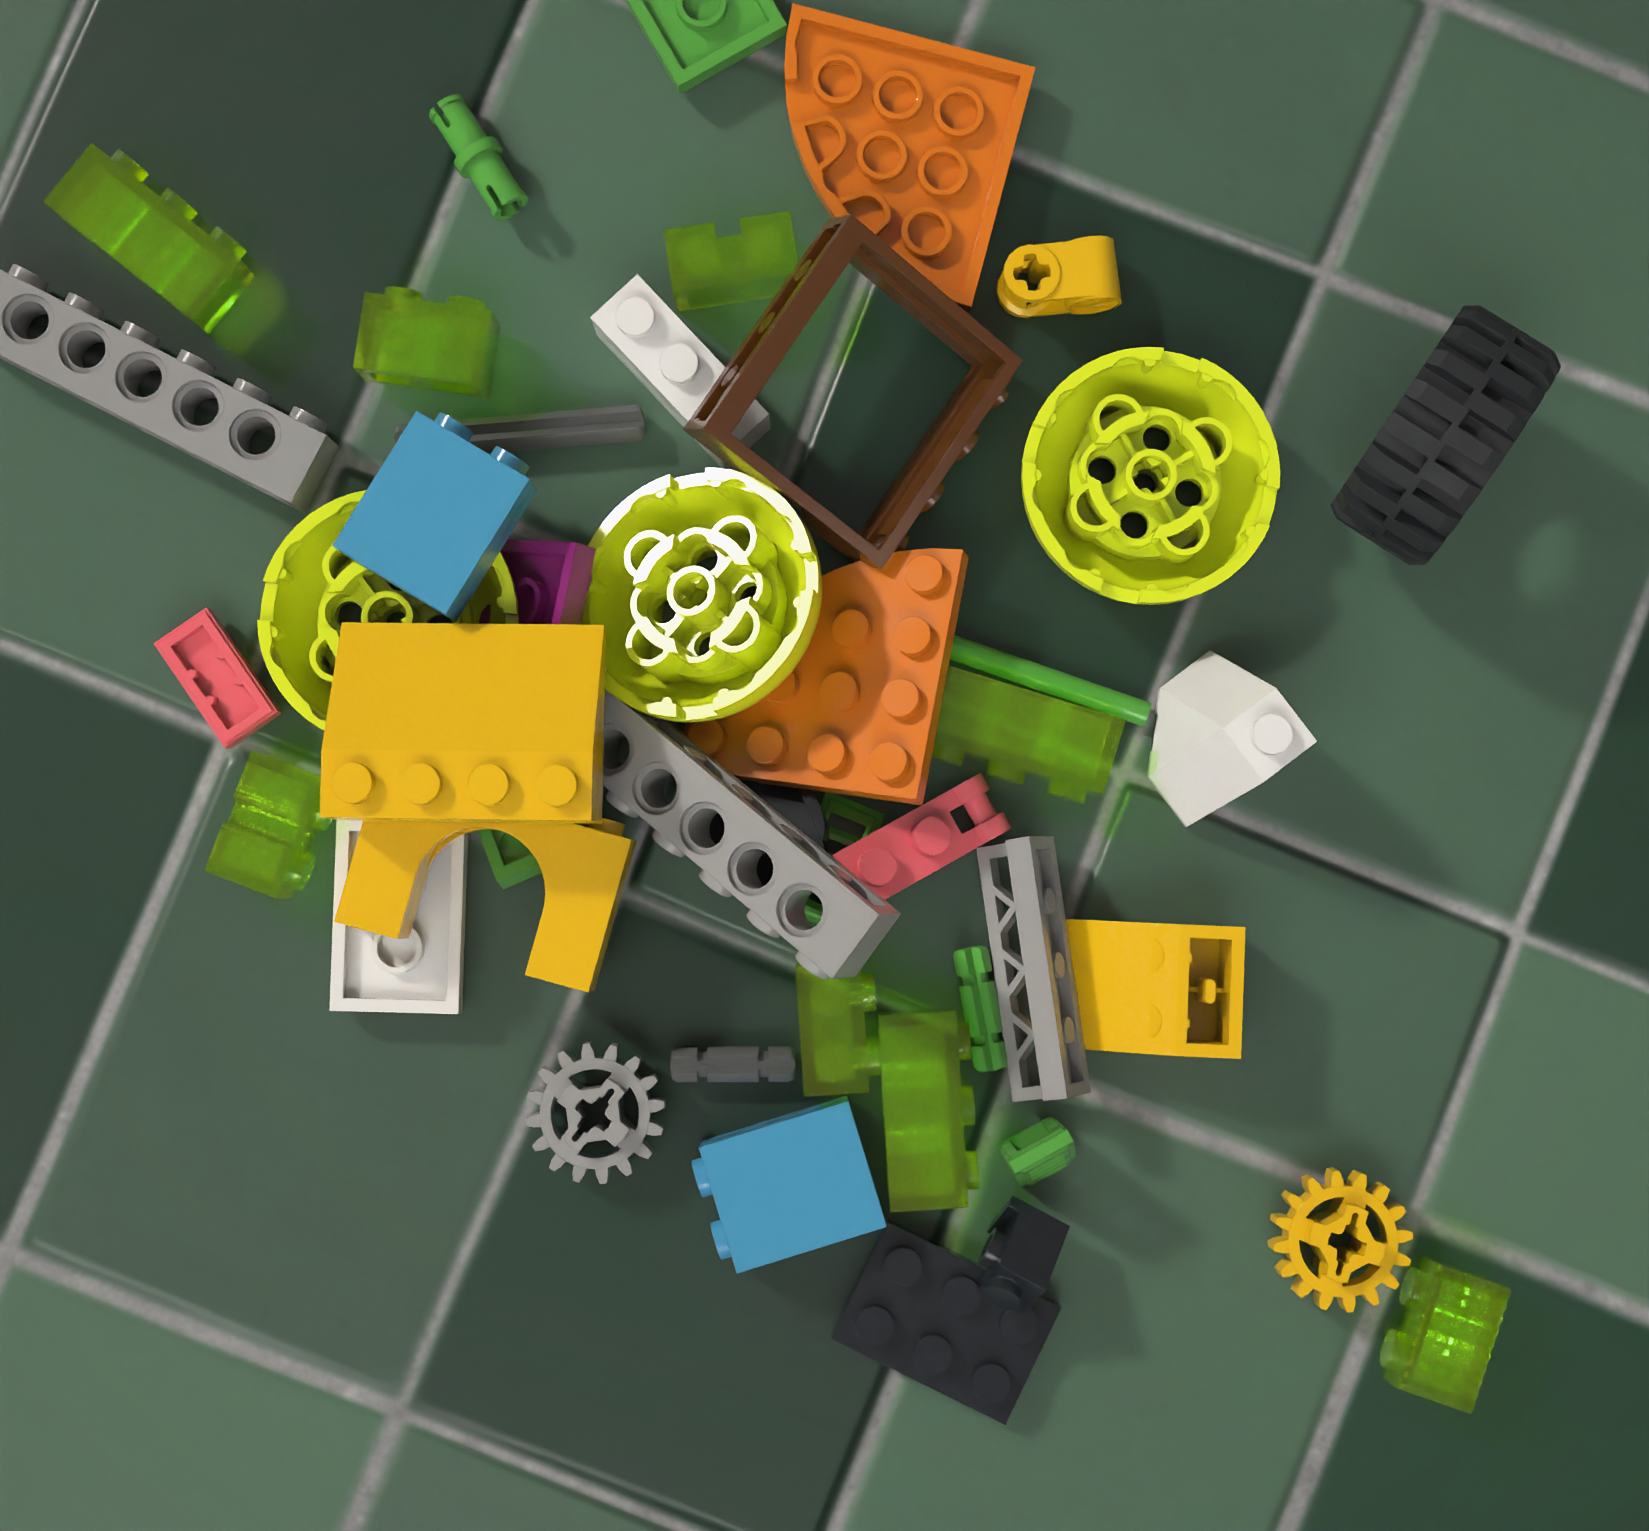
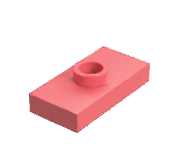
(218, 678)

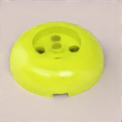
(1214, 441)
(651, 555)
(310, 585)

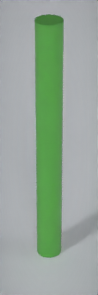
(1050, 681)

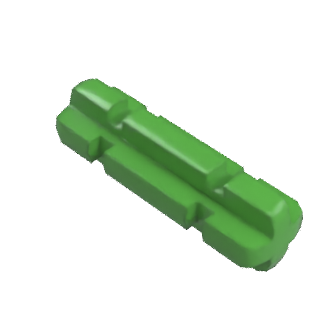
(981, 1008)

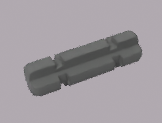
(733, 1064)

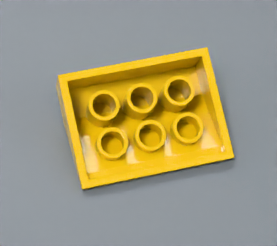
(465, 723)

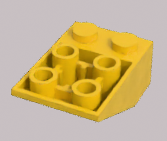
(1159, 987)

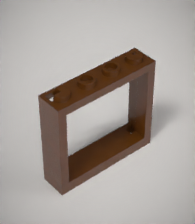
(947, 440)

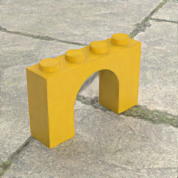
(580, 869)

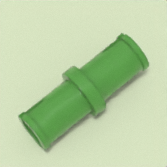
(478, 157)

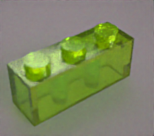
(152, 235)
(1026, 735)
(926, 1109)

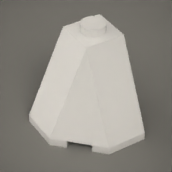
(1219, 736)

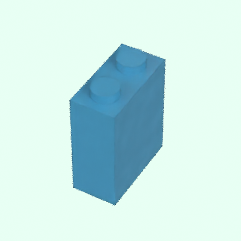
(437, 513)
(788, 1185)

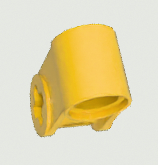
(1071, 277)

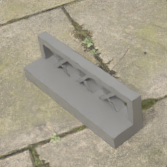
(1044, 968)

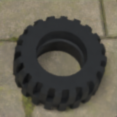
(1446, 435)

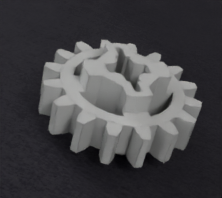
(570, 1095)

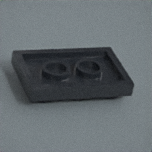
(927, 1320)

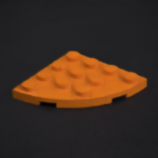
(905, 137)
(865, 693)

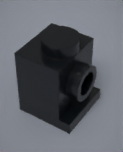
(1020, 1255)

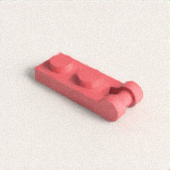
(924, 839)

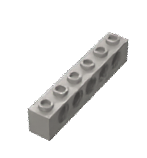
(285, 472)
(852, 914)

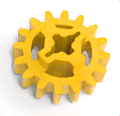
(1336, 1264)

